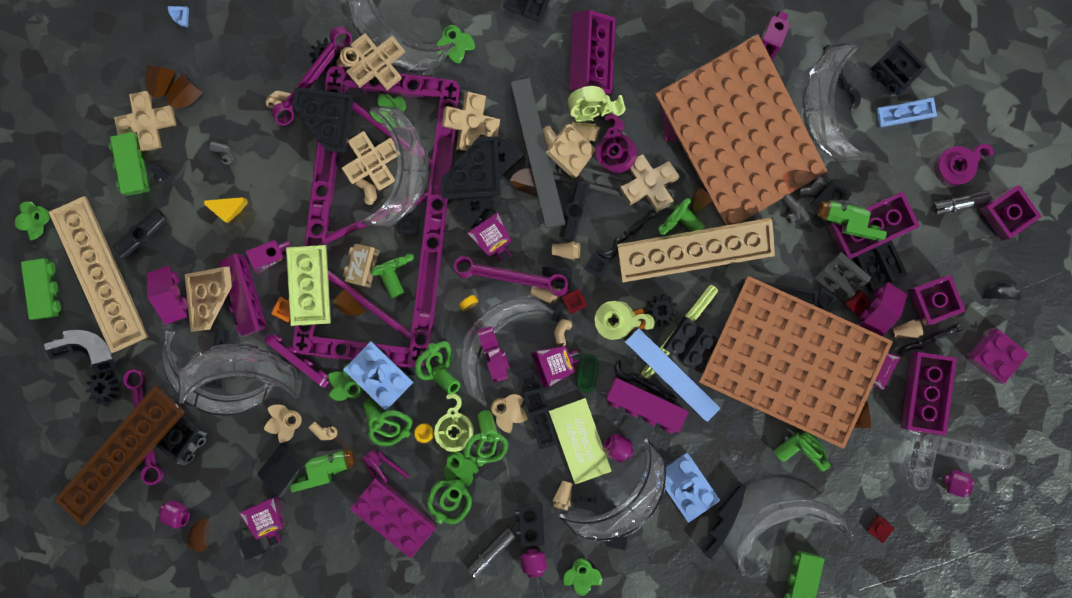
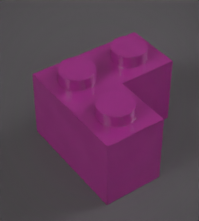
(165, 295)
(884, 309)

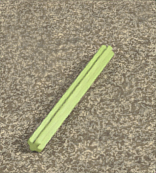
(693, 314)

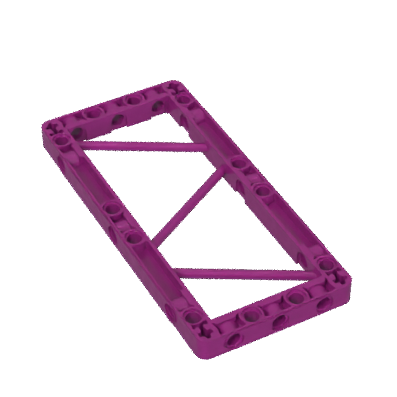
(435, 221)

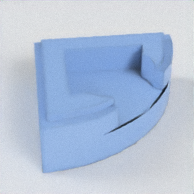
(179, 14)

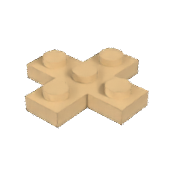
(376, 61)
(145, 121)
(470, 121)
(370, 161)
(650, 183)

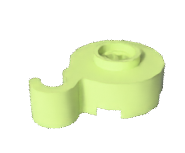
(591, 102)
(627, 320)
(455, 419)

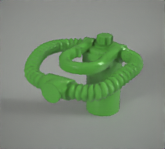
(684, 216)
(389, 276)
(439, 373)
(377, 419)
(487, 434)
(799, 442)
(454, 493)

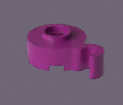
(616, 140)
(966, 160)
(496, 358)

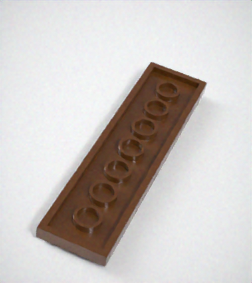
(119, 455)

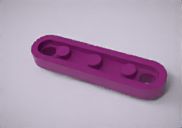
(291, 355)

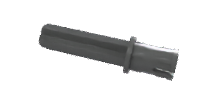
(953, 204)
(484, 559)

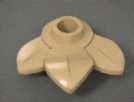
(512, 412)
(280, 423)

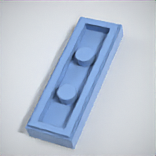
(906, 112)

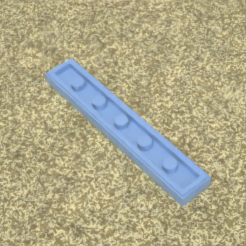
(672, 374)

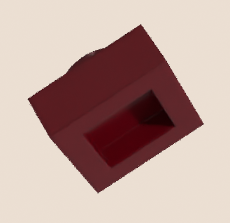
(574, 301)
(858, 303)
(880, 529)

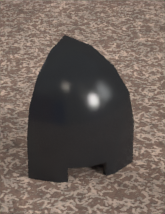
(550, 271)
(1002, 291)

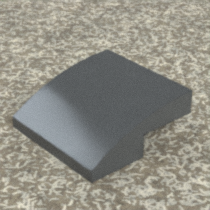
(842, 277)

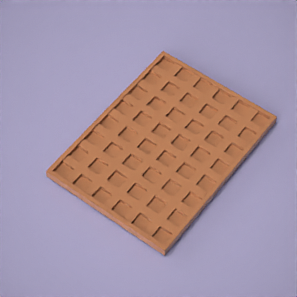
(741, 131)
(795, 362)

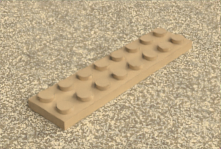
(696, 250)
(98, 274)

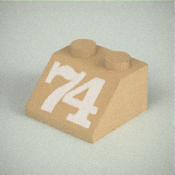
(361, 263)

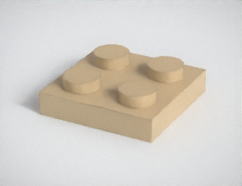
(571, 151)

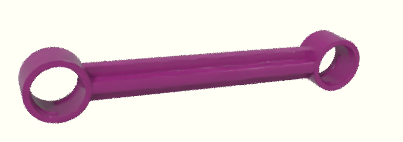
(313, 73)
(510, 276)
(137, 397)

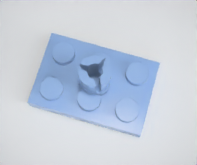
(378, 375)
(689, 487)

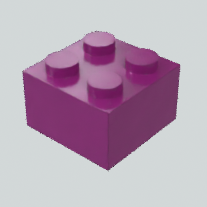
(1010, 212)
(936, 300)
(997, 356)

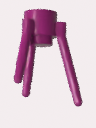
(373, 460)

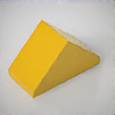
(226, 208)

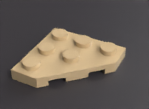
(206, 295)

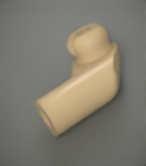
(276, 97)
(369, 191)
(559, 332)
(323, 433)

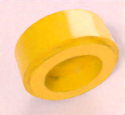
(468, 303)
(424, 433)

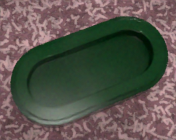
(587, 373)

